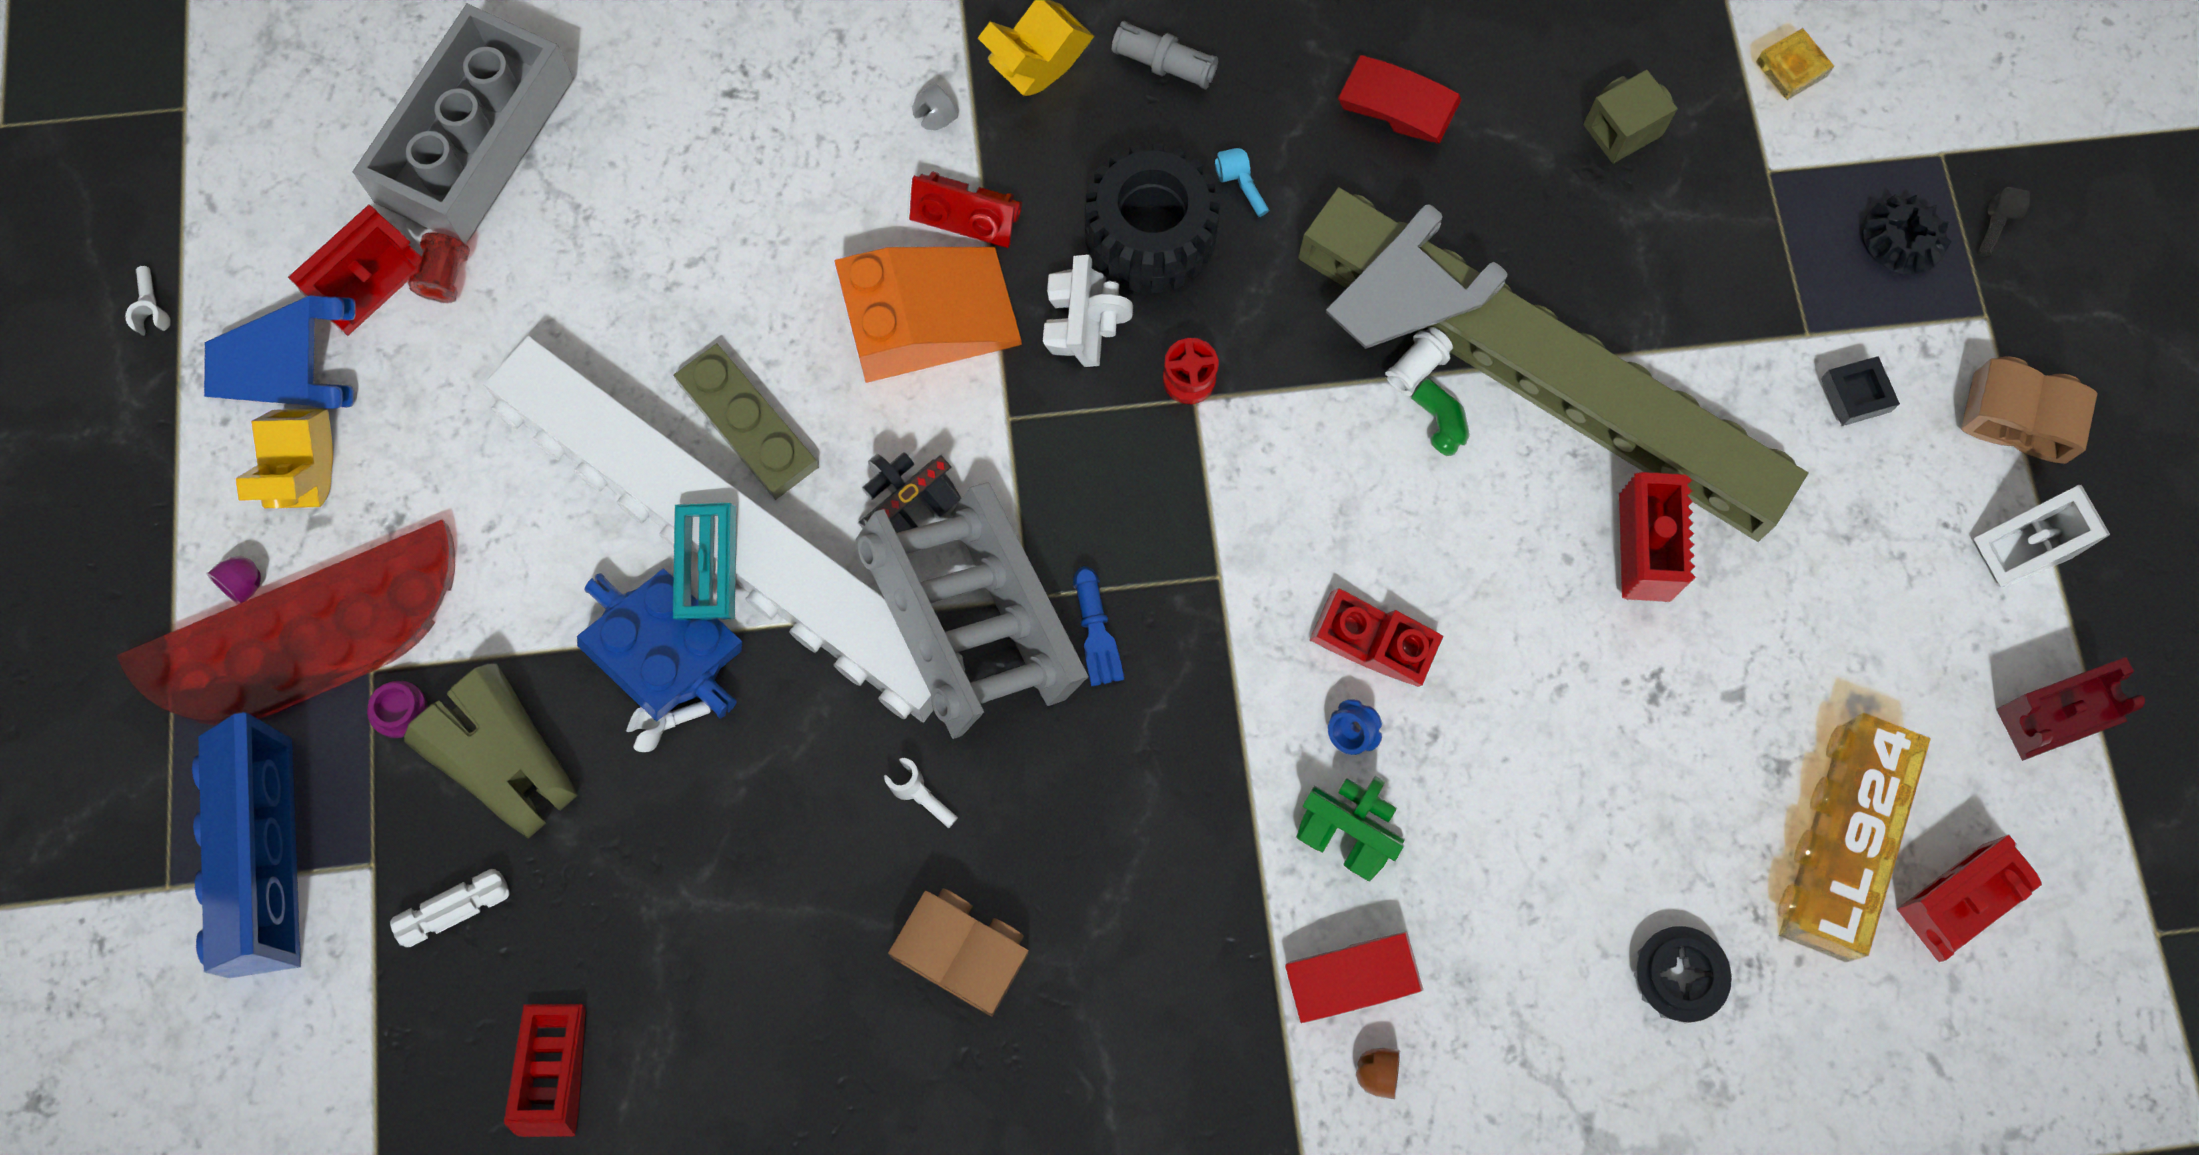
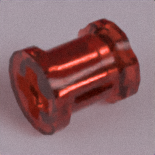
(438, 267)

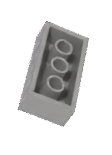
(464, 123)

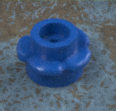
(1346, 735)

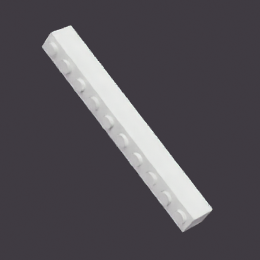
(654, 475)

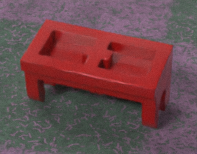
(360, 262)
(1970, 897)

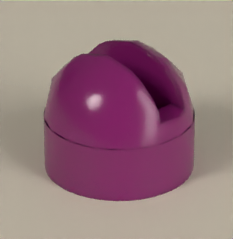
(236, 578)

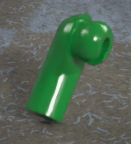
(1449, 416)

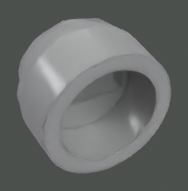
(936, 106)

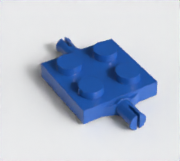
(652, 653)

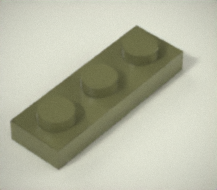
(746, 421)

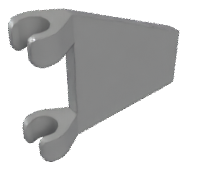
(1409, 289)

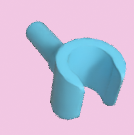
(1234, 165)

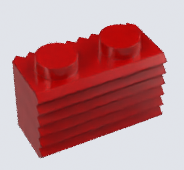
(1655, 536)

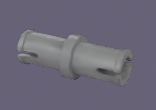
(1164, 54)

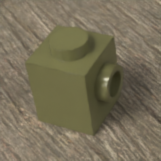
(1630, 115)

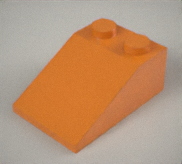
(925, 307)

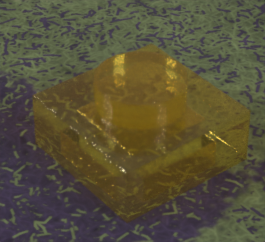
(1794, 63)

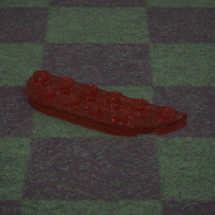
(300, 634)

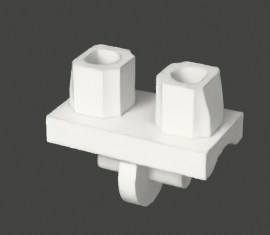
(1092, 311)

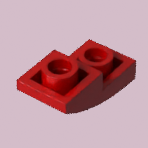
(1401, 97)
(1376, 639)
(1354, 977)

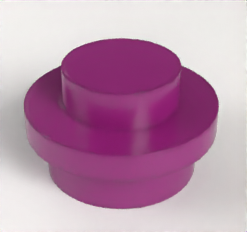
(394, 707)

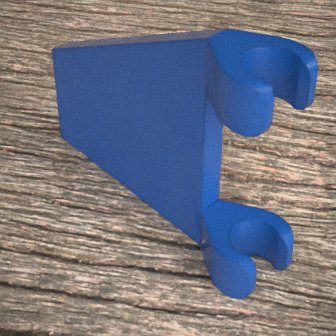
(275, 357)

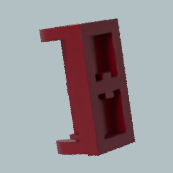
(2069, 709)

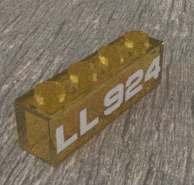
(1853, 837)

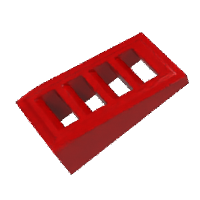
(566, 1096)

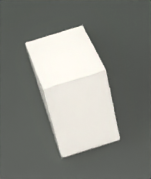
(2042, 537)

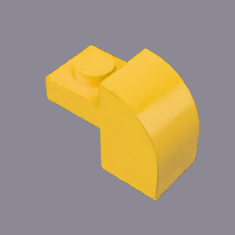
(1038, 47)
(292, 459)

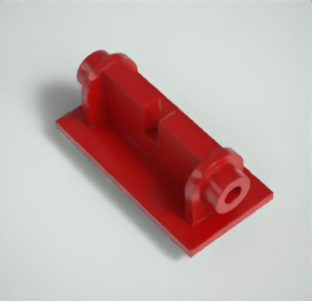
(953, 208)

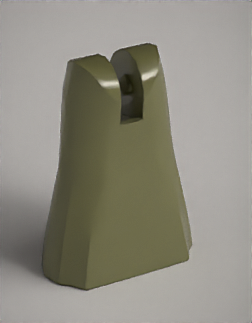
(491, 749)

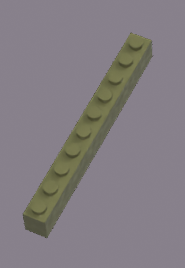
(1578, 379)

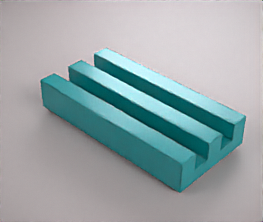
(726, 561)

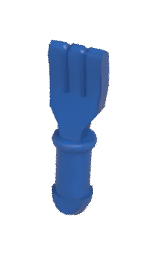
(1100, 647)

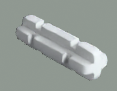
(449, 908)

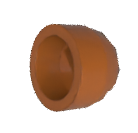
(1379, 1072)

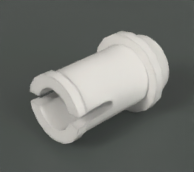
(1427, 352)

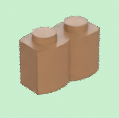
(2029, 410)
(960, 951)

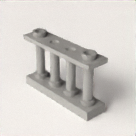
(1014, 586)

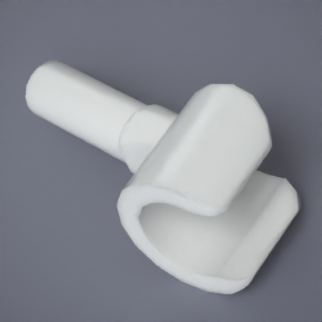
(146, 305)
(650, 738)
(916, 790)

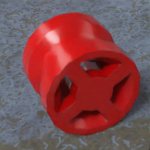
(1192, 358)

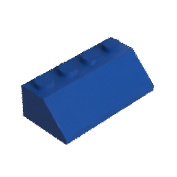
(246, 849)

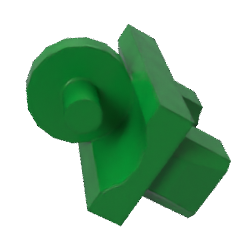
(1374, 841)

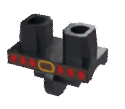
(928, 484)

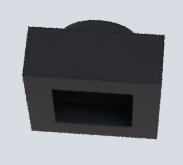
(1860, 391)

